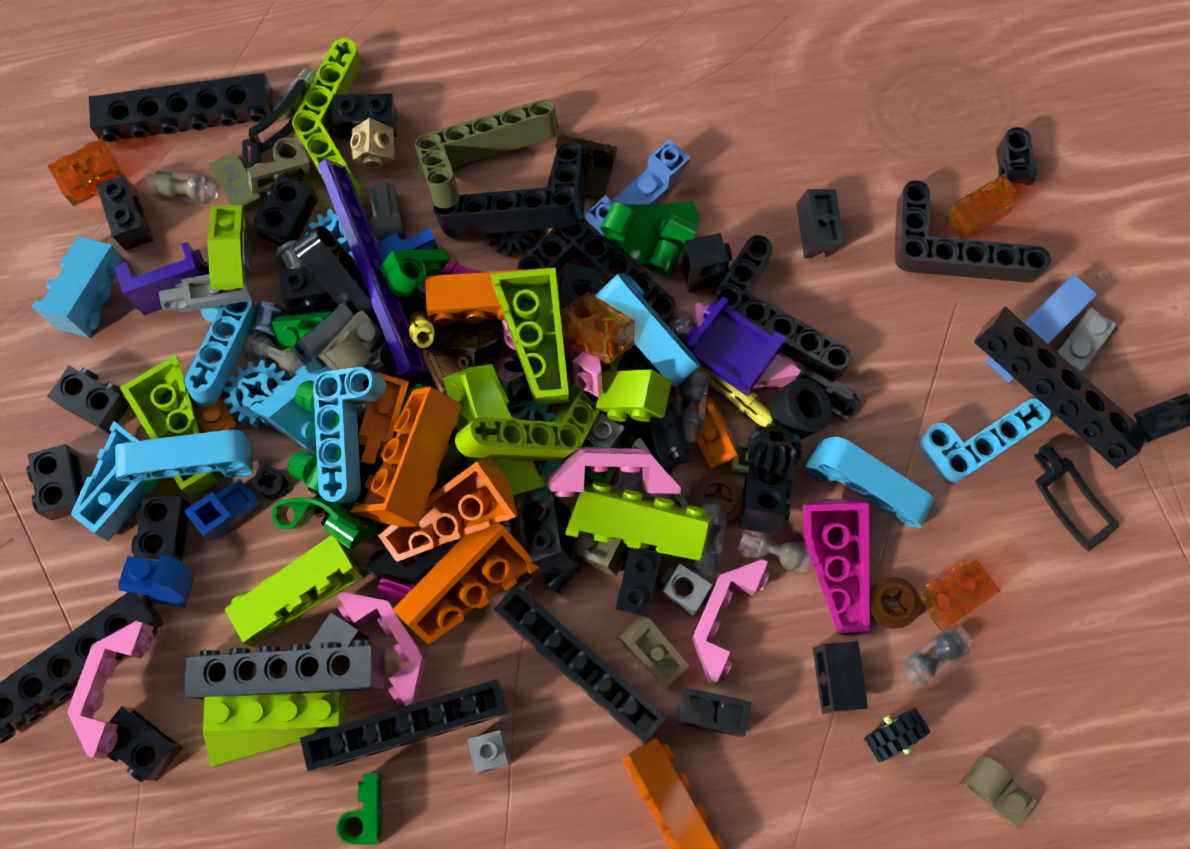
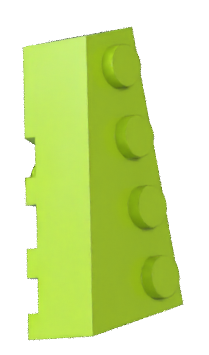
(534, 322)
(293, 591)

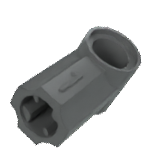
(385, 210)

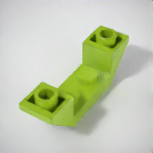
(225, 246)

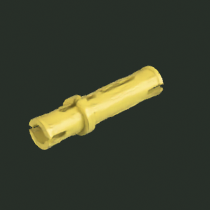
(417, 332)
(747, 404)

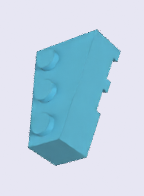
(80, 288)
(286, 415)
(105, 500)

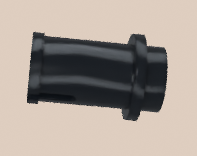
(559, 581)

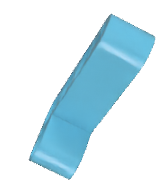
(651, 332)
(207, 379)
(345, 434)
(990, 437)
(185, 455)
(870, 478)

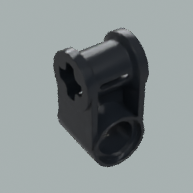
(1016, 162)

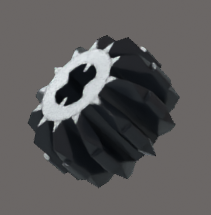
(774, 448)

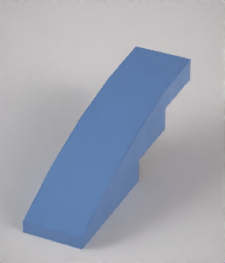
(1054, 314)

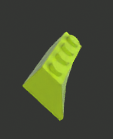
(484, 396)
(166, 411)
(641, 521)
(258, 723)

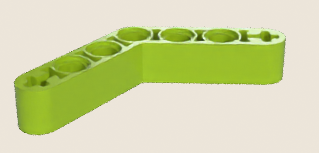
(342, 64)
(533, 439)

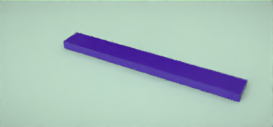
(368, 260)

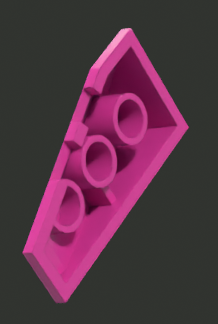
(839, 550)

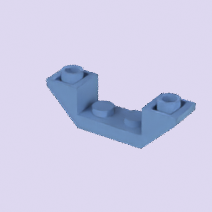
(649, 187)

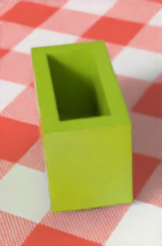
(634, 395)

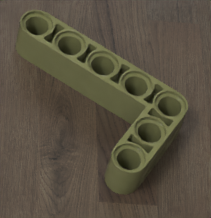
(478, 140)

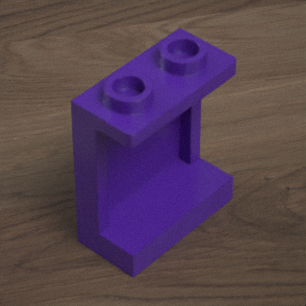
(145, 288)
(733, 346)

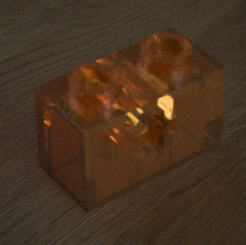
(83, 169)

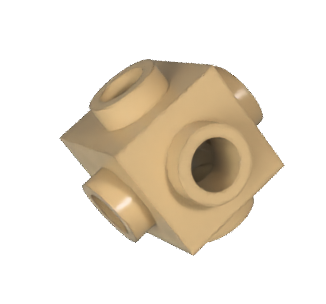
(372, 144)

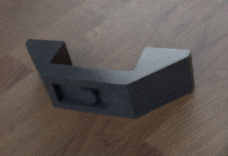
(384, 564)

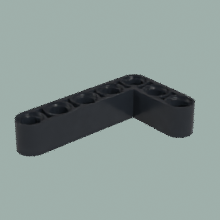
(525, 208)
(957, 249)
(611, 258)
(342, 280)
(773, 317)

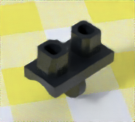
(1165, 417)

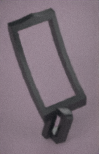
(254, 142)
(1058, 468)

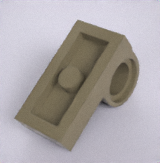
(265, 174)
(352, 343)
(602, 555)
(653, 650)
(994, 788)

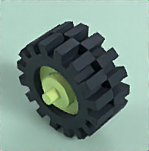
(897, 735)

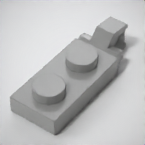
(196, 294)
(1086, 339)

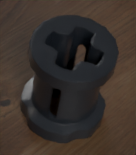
(261, 483)

